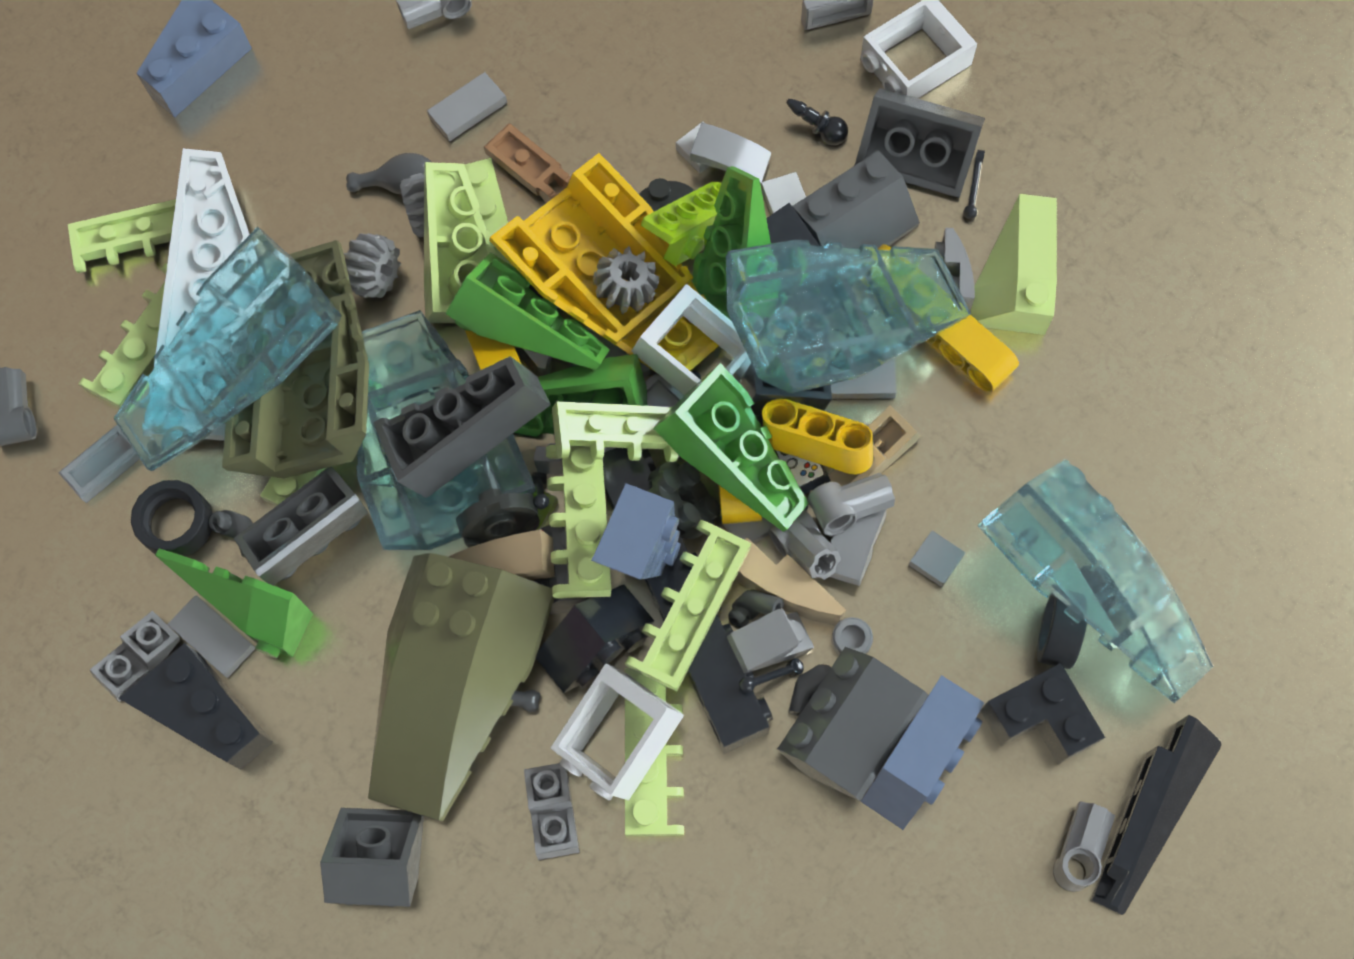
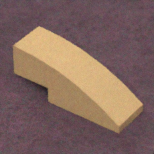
(890, 440)
(520, 554)
(791, 584)

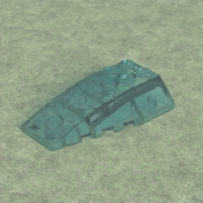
(835, 310)
(237, 344)
(406, 368)
(1090, 559)

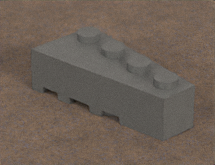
(460, 425)

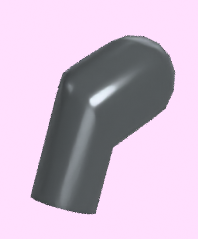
(229, 523)
(751, 604)
(806, 686)

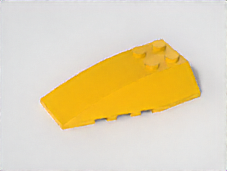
(569, 235)

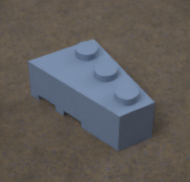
(192, 54)
(640, 535)
(924, 753)

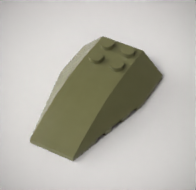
(322, 406)
(448, 675)

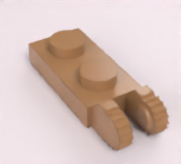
(526, 162)

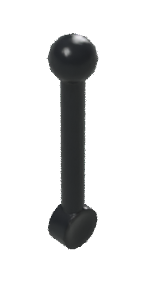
(971, 211)
(540, 501)
(793, 667)

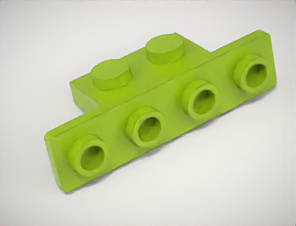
(684, 223)

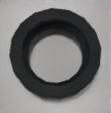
(156, 496)
(1059, 636)

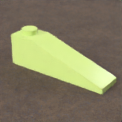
(452, 236)
(1021, 271)

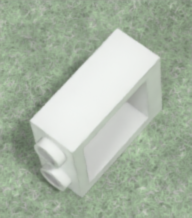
(940, 27)
(704, 317)
(589, 715)

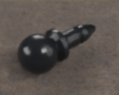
(832, 129)

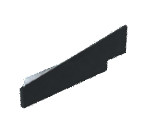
(1153, 810)

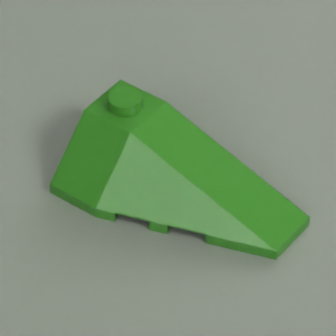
(737, 225)
(502, 307)
(614, 382)
(725, 441)
(260, 610)

